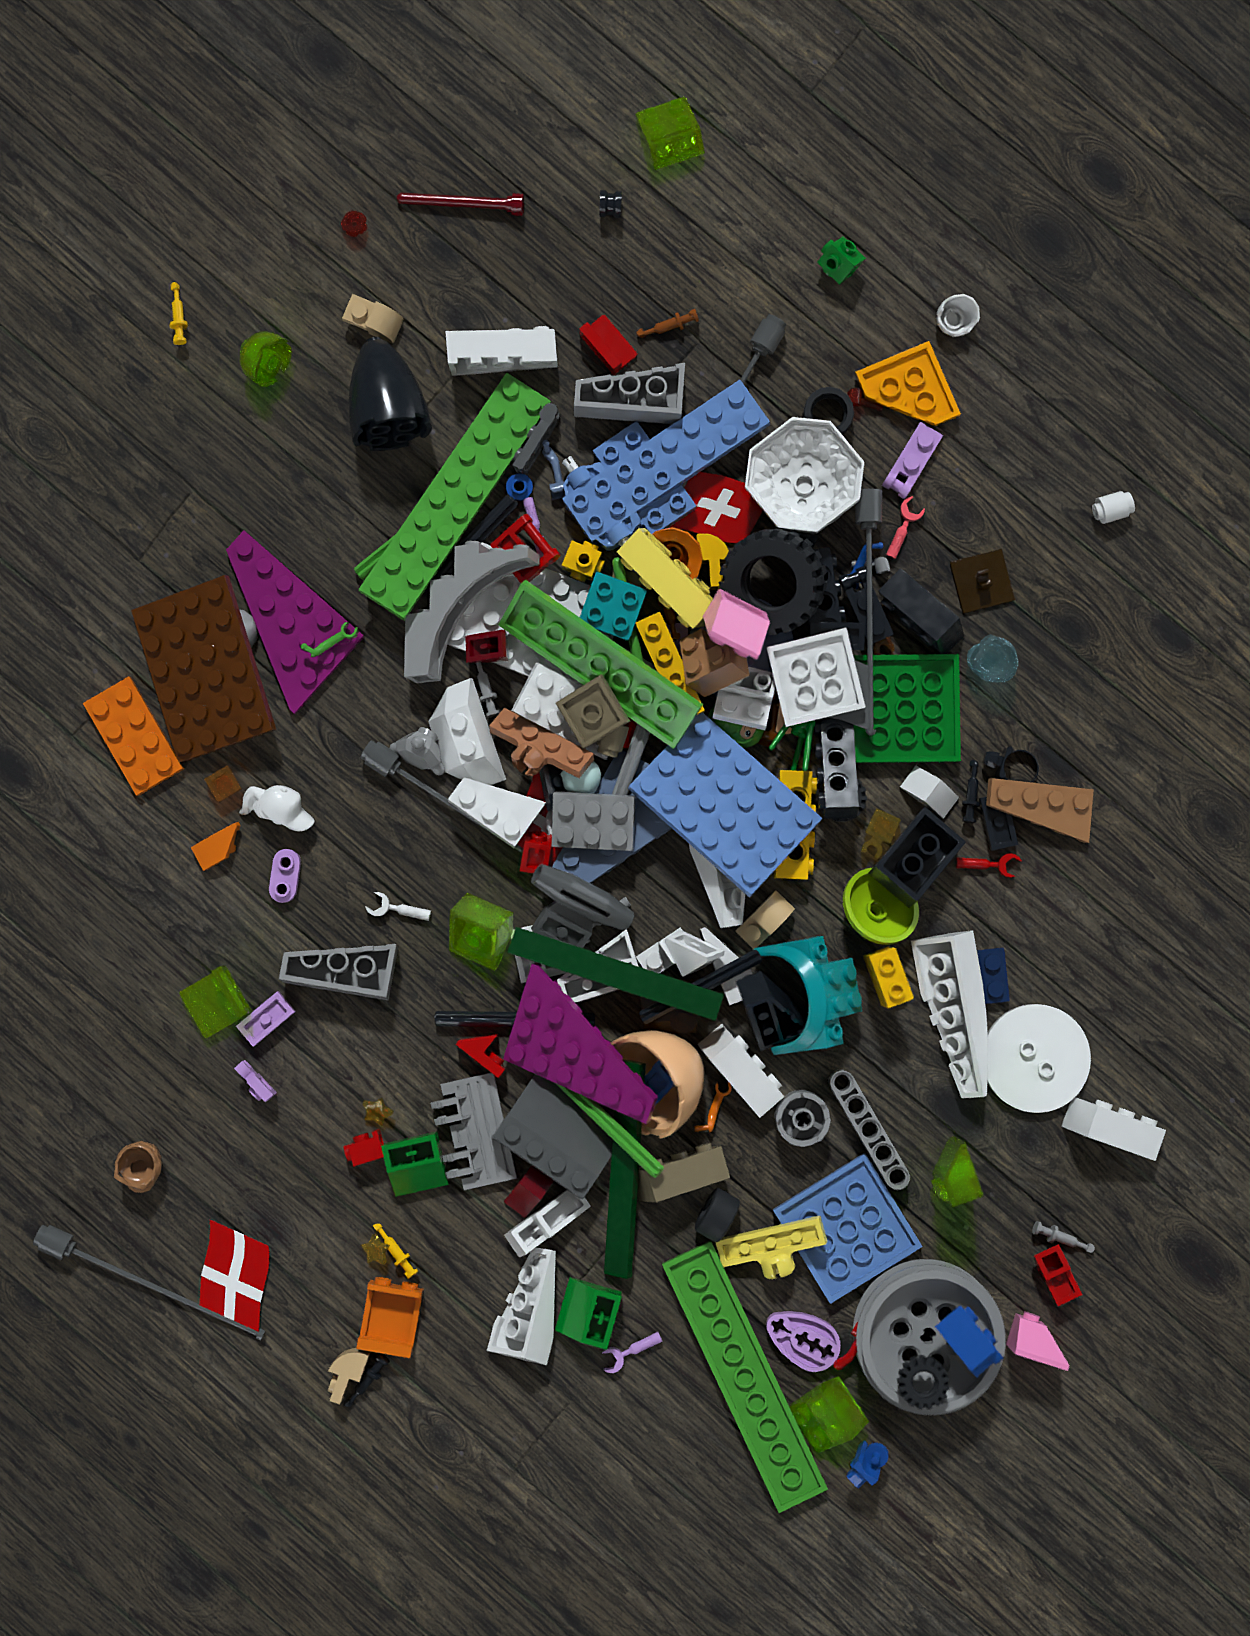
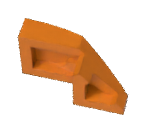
(216, 847)

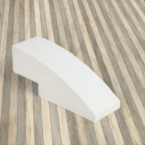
(545, 1222)

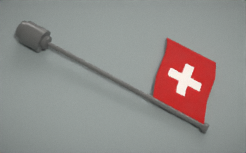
(723, 502)

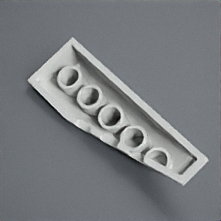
(955, 994)

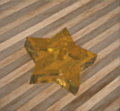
(377, 1111)
(375, 1250)

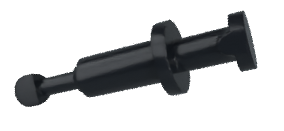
(971, 796)
(372, 1373)

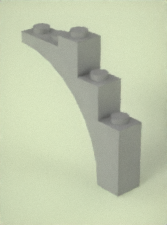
(450, 596)

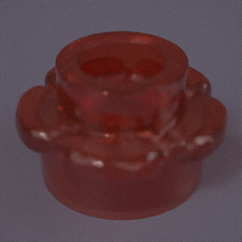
(349, 218)

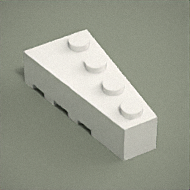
(500, 350)

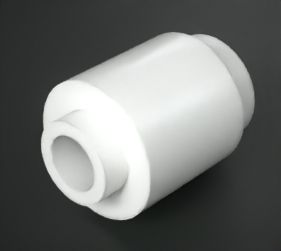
(1113, 507)

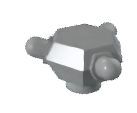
(420, 750)

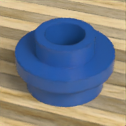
(523, 494)

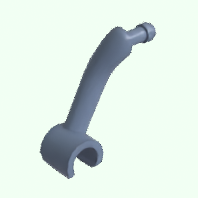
(556, 488)

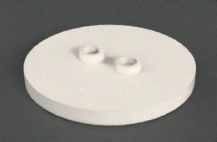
(1037, 1058)

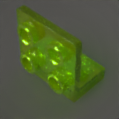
(671, 132)
(215, 1001)

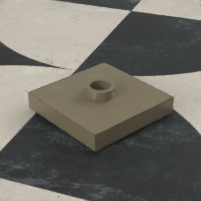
(592, 711)

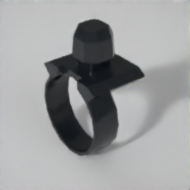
(993, 760)

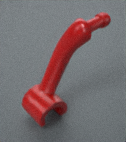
(843, 1361)

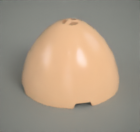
(684, 1068)

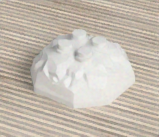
(804, 475)

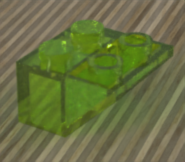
(828, 1415)

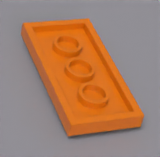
(133, 736)

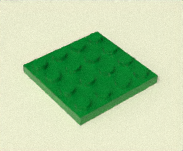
(912, 710)

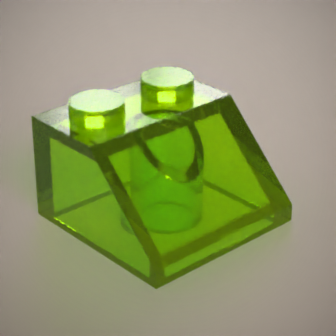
(480, 930)

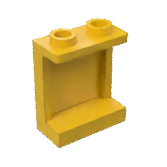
(888, 977)

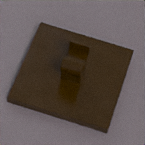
(982, 581)

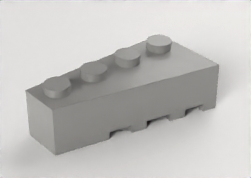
(633, 396)
(353, 971)

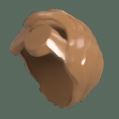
(139, 1166)

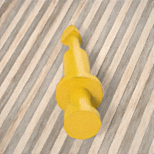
(178, 322)
(397, 1253)

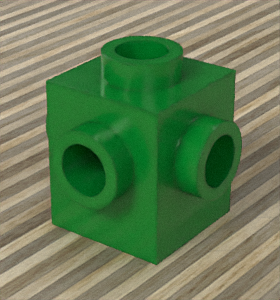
(840, 259)

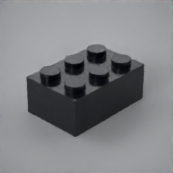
(917, 857)

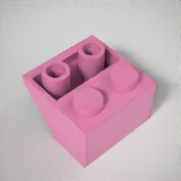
(736, 624)

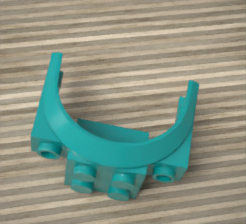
(829, 988)

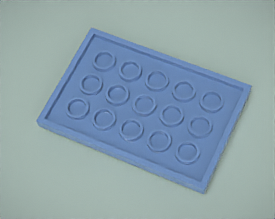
(725, 804)

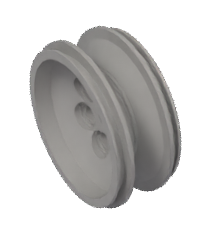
(890, 1302)

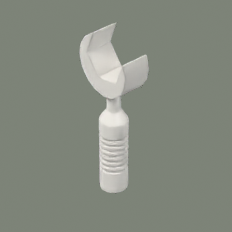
(401, 909)

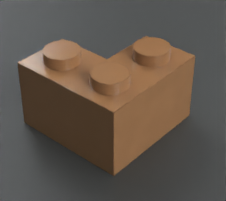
(710, 665)

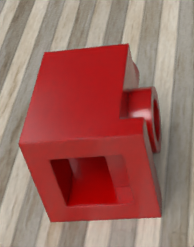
(364, 1148)

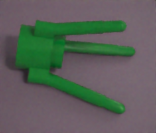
(801, 730)

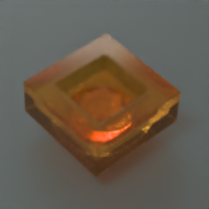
(223, 783)

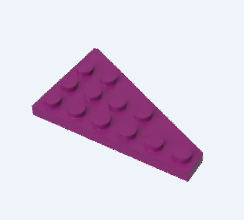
(287, 617)
(563, 1047)

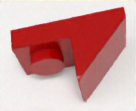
(476, 1049)

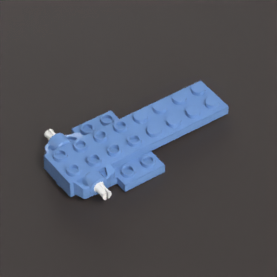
(643, 477)

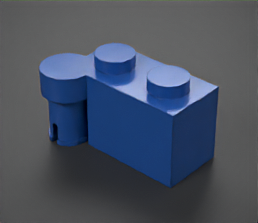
(968, 1340)

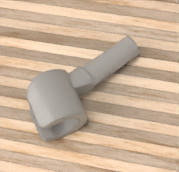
(881, 565)

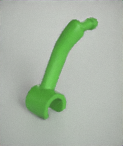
(322, 647)

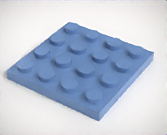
(860, 1224)

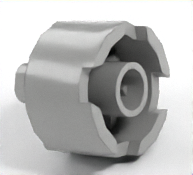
(815, 1110)

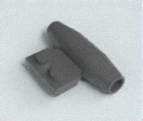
(575, 907)

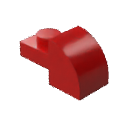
(1057, 1275)

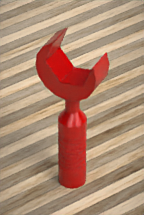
(974, 863)

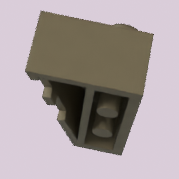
(683, 1173)

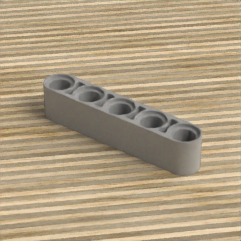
(872, 1142)

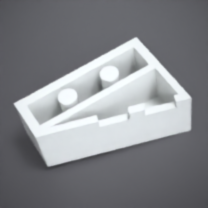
(496, 809)

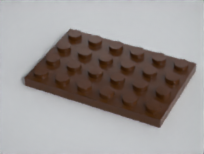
(203, 669)

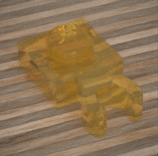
(880, 828)

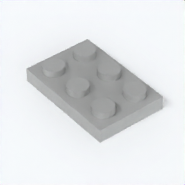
(593, 821)

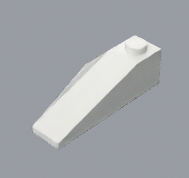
(723, 894)
(528, 1321)

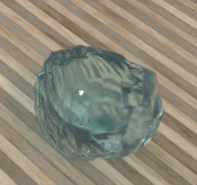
(993, 659)

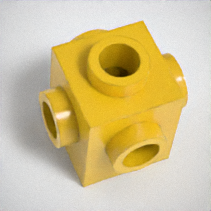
(578, 552)

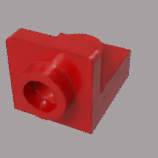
(535, 850)

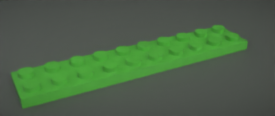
(454, 497)
(744, 1376)

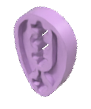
(799, 1354)

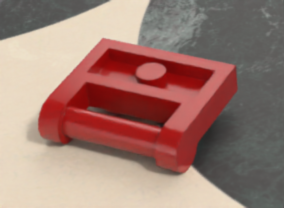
(511, 538)

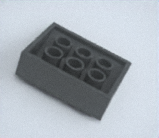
(555, 1136)

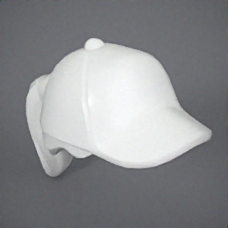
(279, 805)

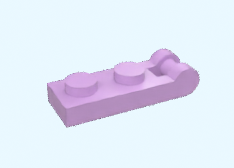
(913, 459)

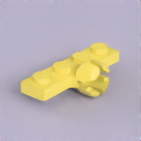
(772, 1245)

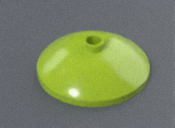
(892, 919)

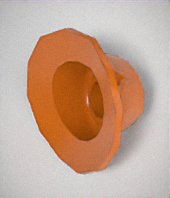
(687, 548)

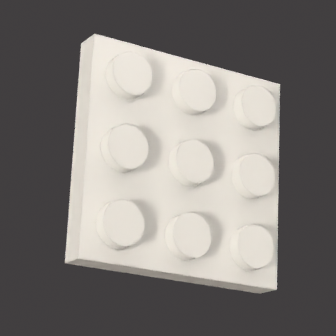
(816, 677)

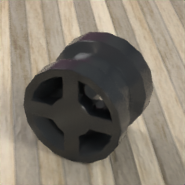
(610, 204)

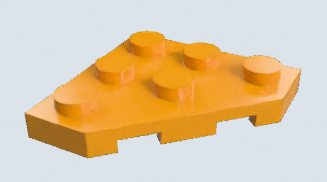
(910, 385)

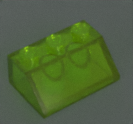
(955, 1175)

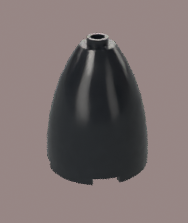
(385, 399)

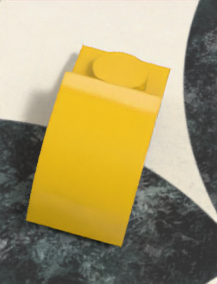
(713, 554)

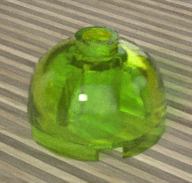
(264, 356)

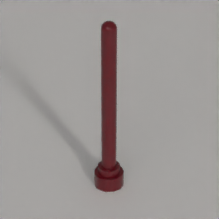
(512, 204)

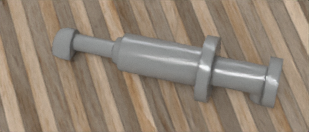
(487, 695)
(1054, 1234)

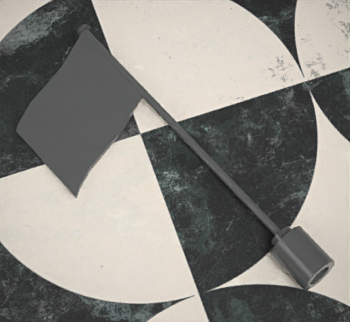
(868, 515)

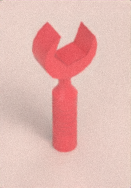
(902, 531)

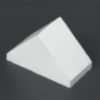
(929, 791)
(691, 952)

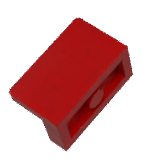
(608, 344)

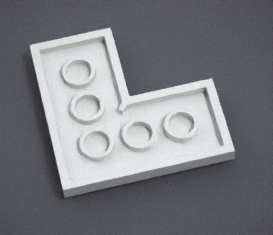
(539, 700)

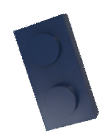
(994, 975)

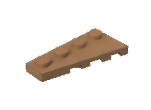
(1052, 806)

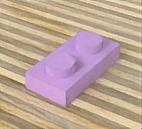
(265, 1018)

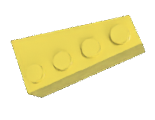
(667, 577)

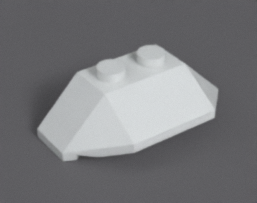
(465, 736)

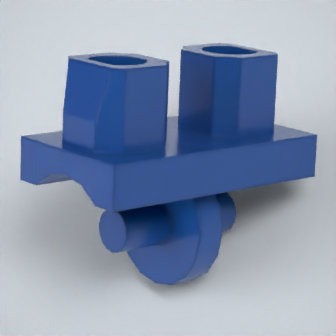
(867, 1463)

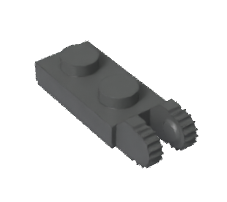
(537, 434)

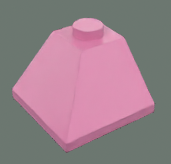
(1034, 1341)

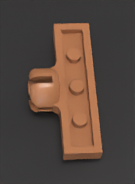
(539, 746)

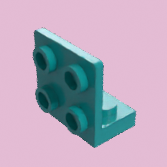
(613, 605)

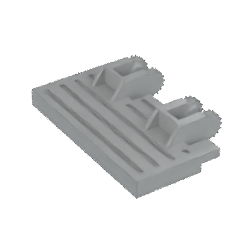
(480, 1117)

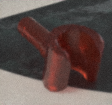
(857, 400)

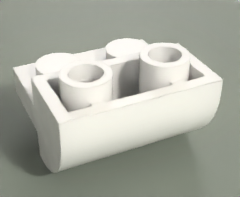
(747, 700)

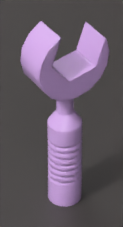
(531, 511)
(635, 1348)

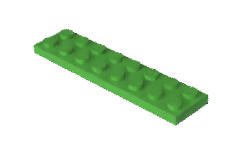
(588, 653)

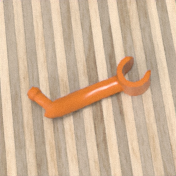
(714, 1109)

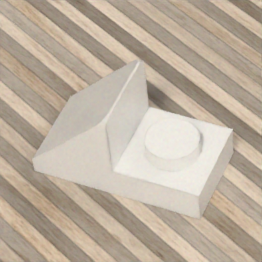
(658, 956)

